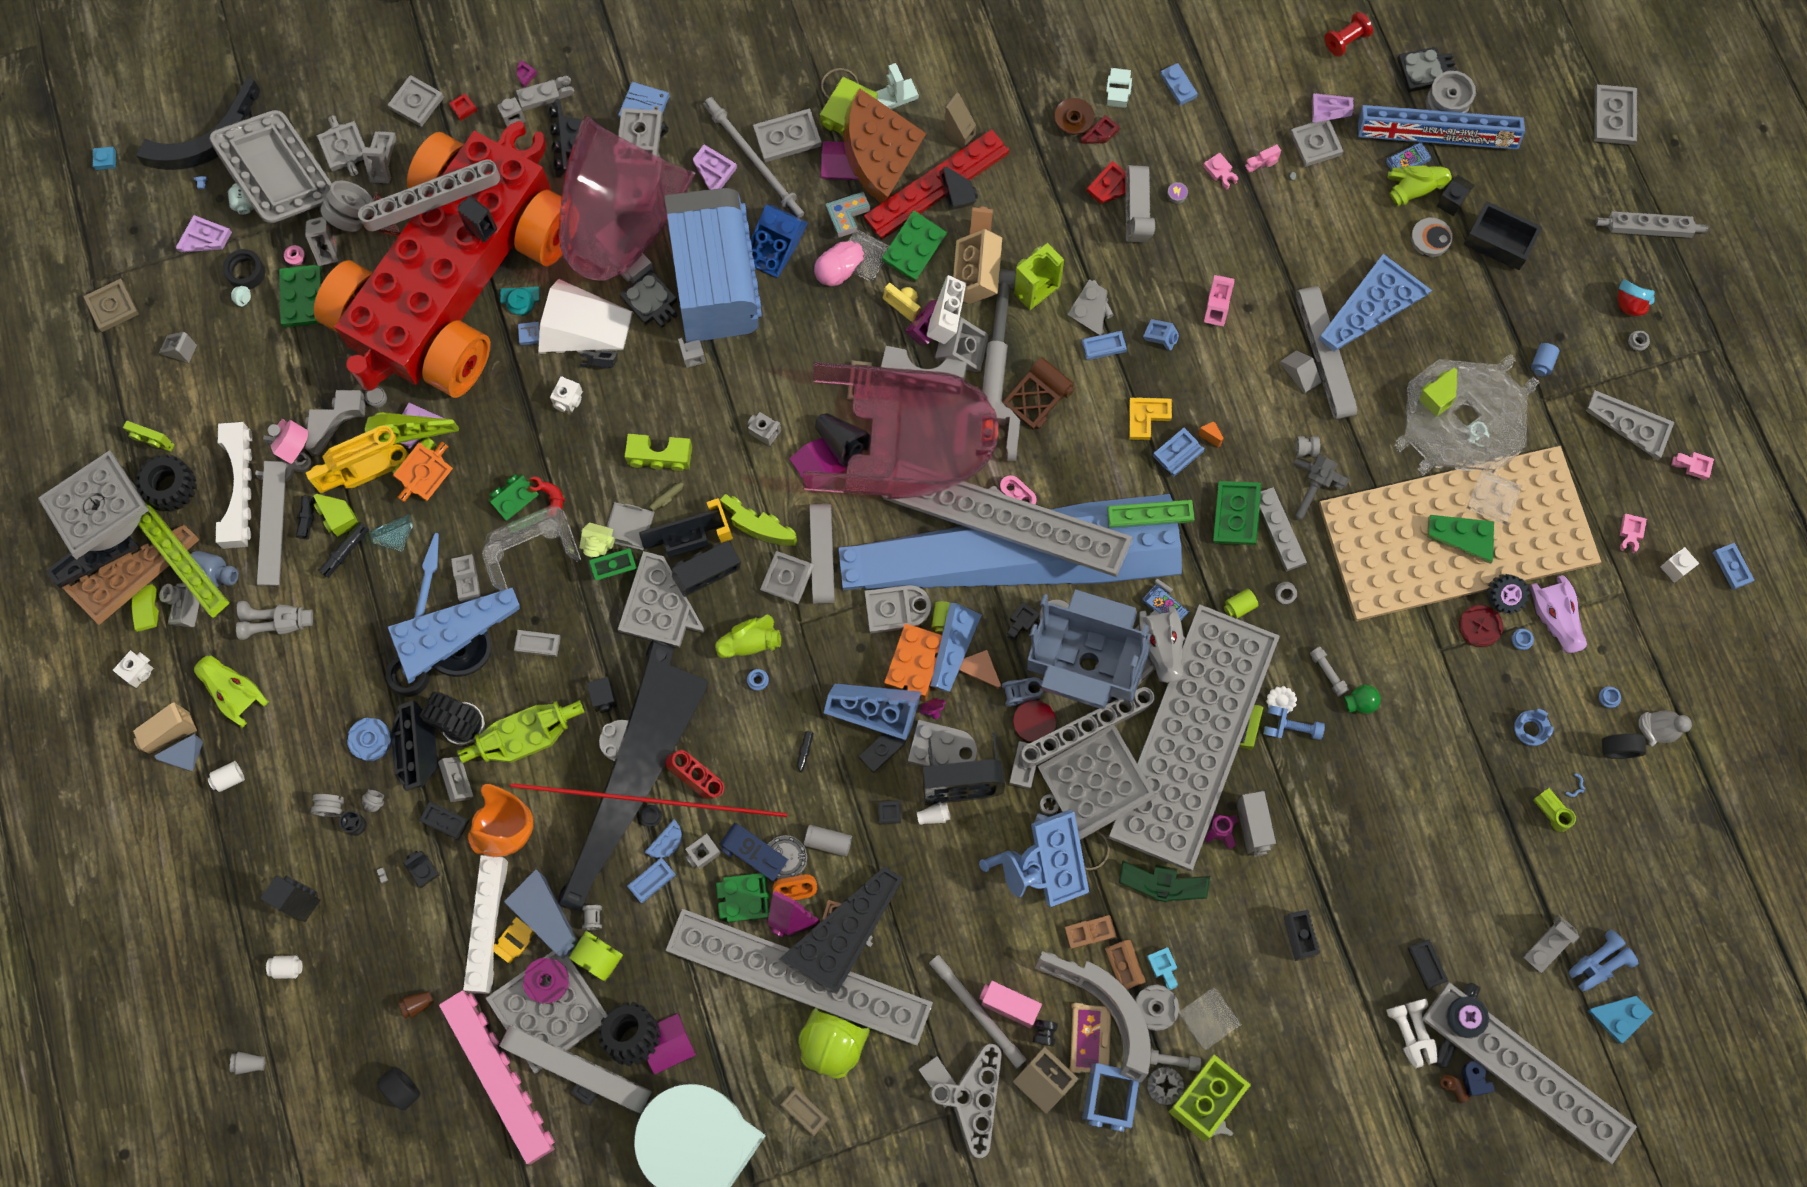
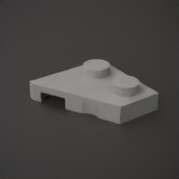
(1090, 307)

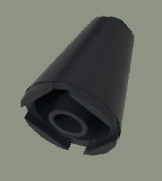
(842, 437)

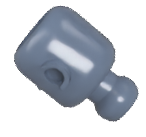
(216, 568)

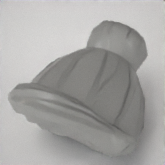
(1663, 726)

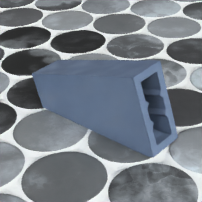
(541, 912)

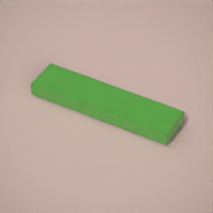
(1150, 514)

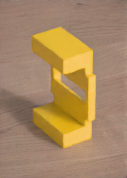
(724, 533)
(507, 949)

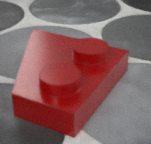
(1108, 184)

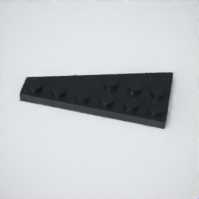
(837, 941)

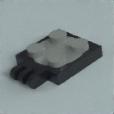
(1423, 66)
(650, 299)

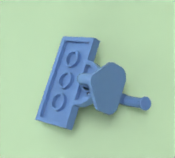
(1049, 864)

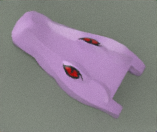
(1559, 611)

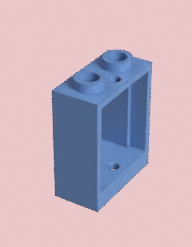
(1090, 1101)

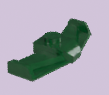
(1163, 883)

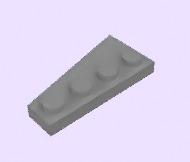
(1633, 423)

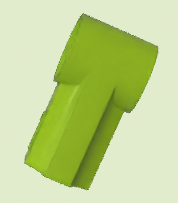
(1553, 808)

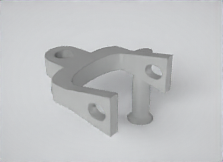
(297, 465)

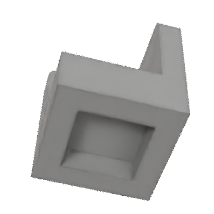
(692, 353)

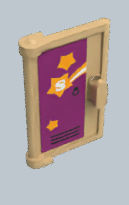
(1087, 1037)

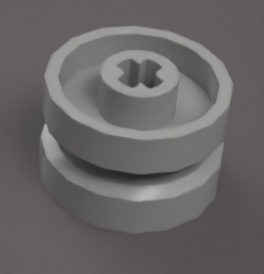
(1451, 93)
(343, 205)

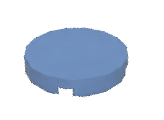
(369, 739)

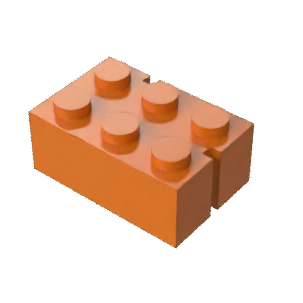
(914, 661)

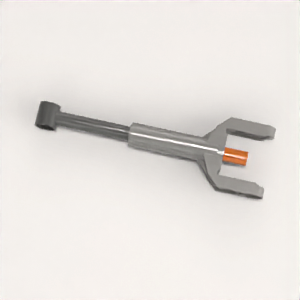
(996, 362)

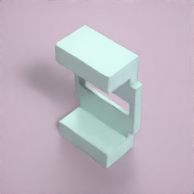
(1117, 96)

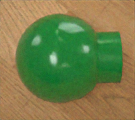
(1364, 699)

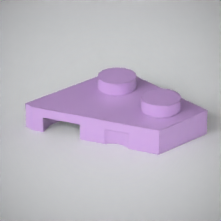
(713, 167)

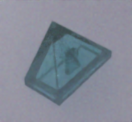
(393, 534)

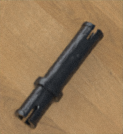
(338, 556)

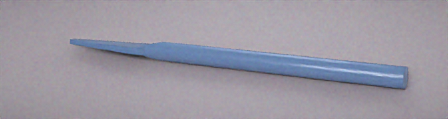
(429, 566)

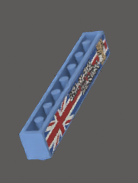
(1441, 127)

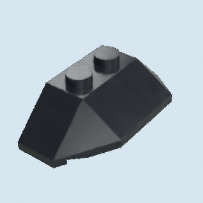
(413, 747)

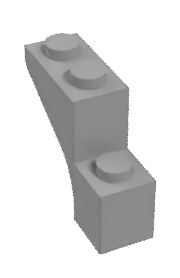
(324, 423)

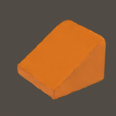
(1211, 434)

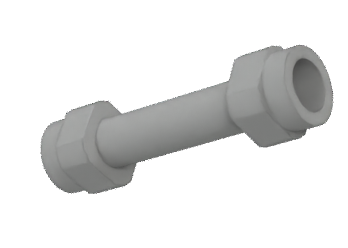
(1339, 687)
(1192, 1063)

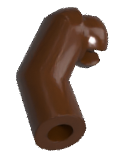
(1455, 1085)

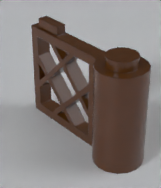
(1048, 379)

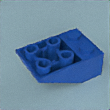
(775, 239)

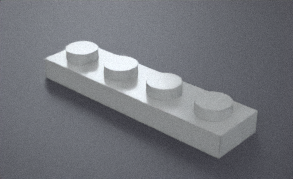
(1280, 530)

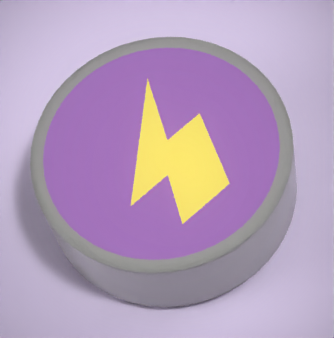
(1177, 193)

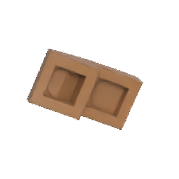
(1090, 932)

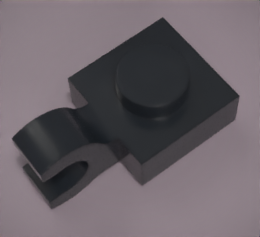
(603, 359)
(1023, 619)

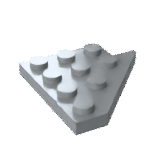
(657, 605)

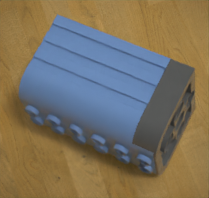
(713, 264)

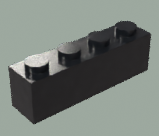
(291, 897)

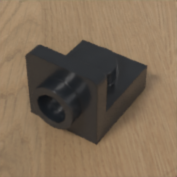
(421, 868)

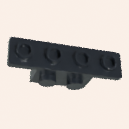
(564, 133)
(683, 534)

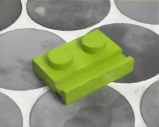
(148, 436)

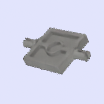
(342, 145)

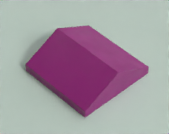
(835, 163)
(816, 458)
(673, 1045)

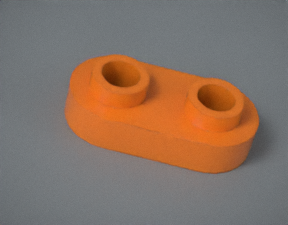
(795, 889)

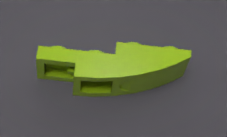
(763, 528)

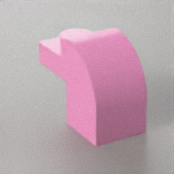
(1218, 300)
(289, 441)

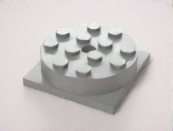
(95, 506)

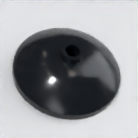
(473, 658)

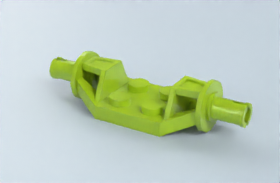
(522, 733)

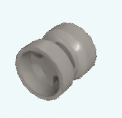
(1307, 446)

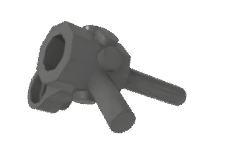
(1320, 473)

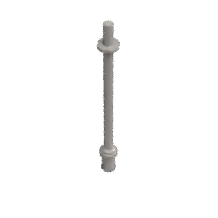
(720, 116)

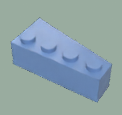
(875, 708)

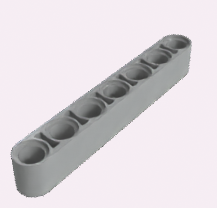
(419, 193)
(1328, 362)
(1078, 734)
(575, 1068)

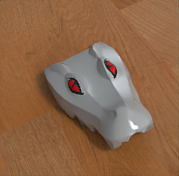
(1165, 643)

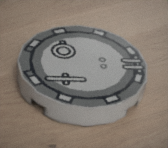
(792, 850)

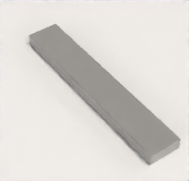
(271, 523)

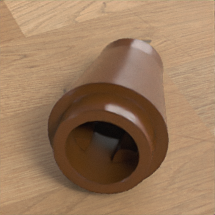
(415, 1003)

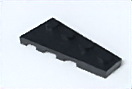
(71, 569)

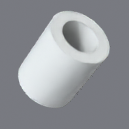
(226, 777)

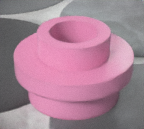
(294, 260)

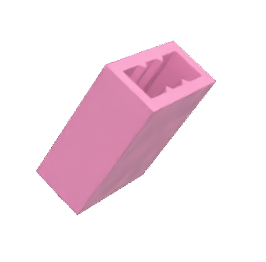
(1010, 1004)

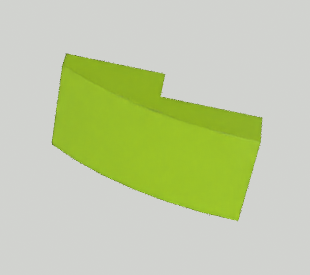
(144, 609)

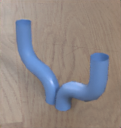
(1579, 790)

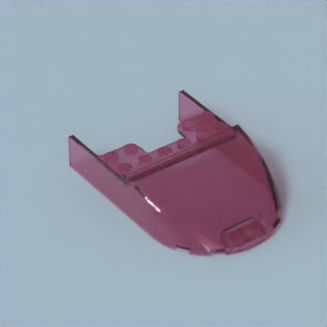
(924, 434)

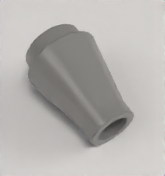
(245, 1063)

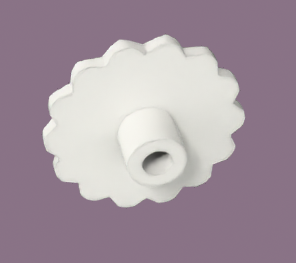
(1282, 697)

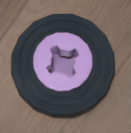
(1459, 1017)

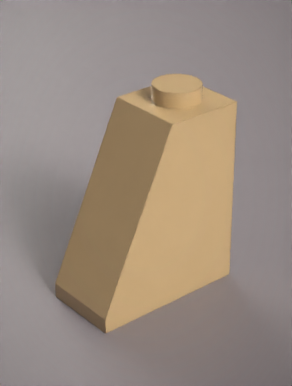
(164, 728)

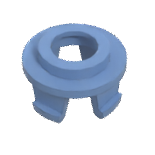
(1538, 717)

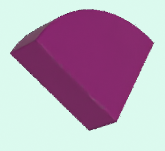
(525, 73)

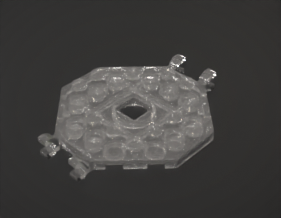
(1487, 441)

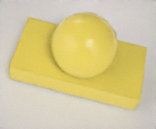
(902, 300)

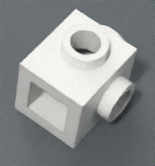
(566, 395)
(134, 668)

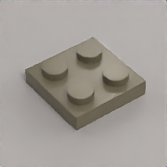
(111, 305)

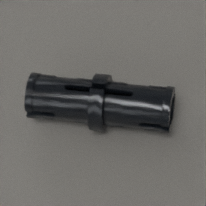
(305, 517)

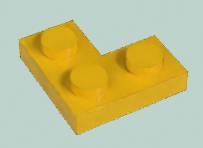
(1144, 411)

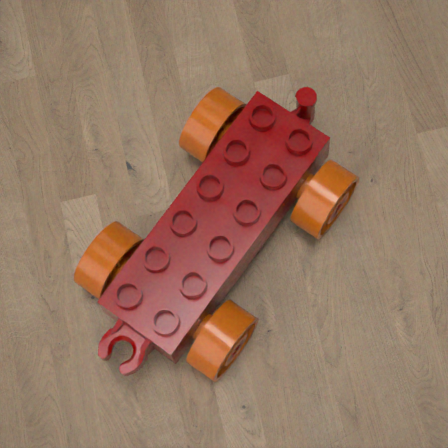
(413, 303)

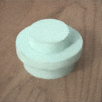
(241, 295)

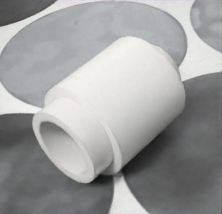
(284, 967)

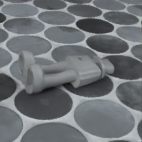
(286, 619)

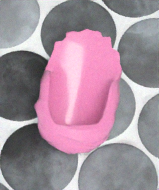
(838, 263)

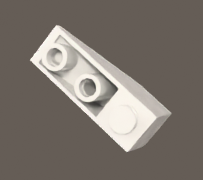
(947, 311)

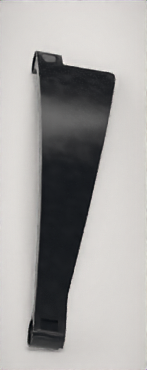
(655, 725)

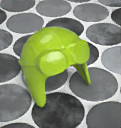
(831, 1044)

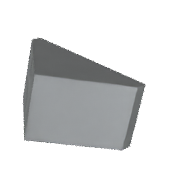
(178, 346)
(1302, 370)

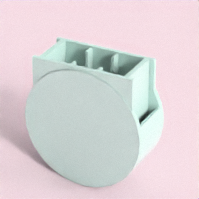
(694, 1139)

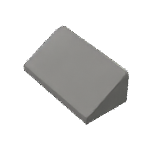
(185, 610)

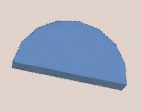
(667, 842)

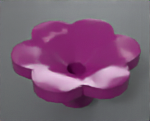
(933, 707)

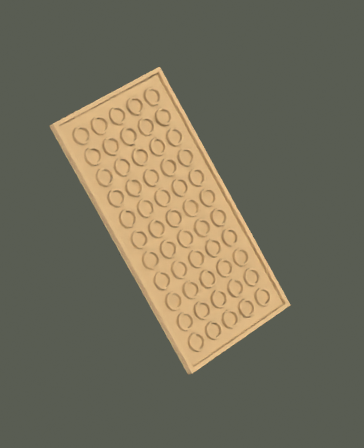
(1396, 567)

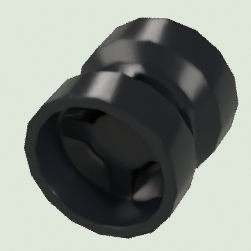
(350, 819)
(1042, 1037)

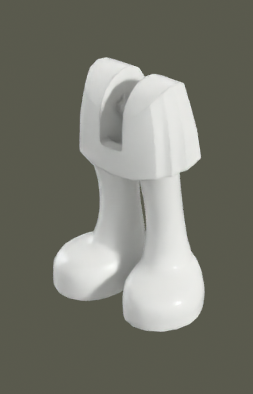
(1424, 1042)

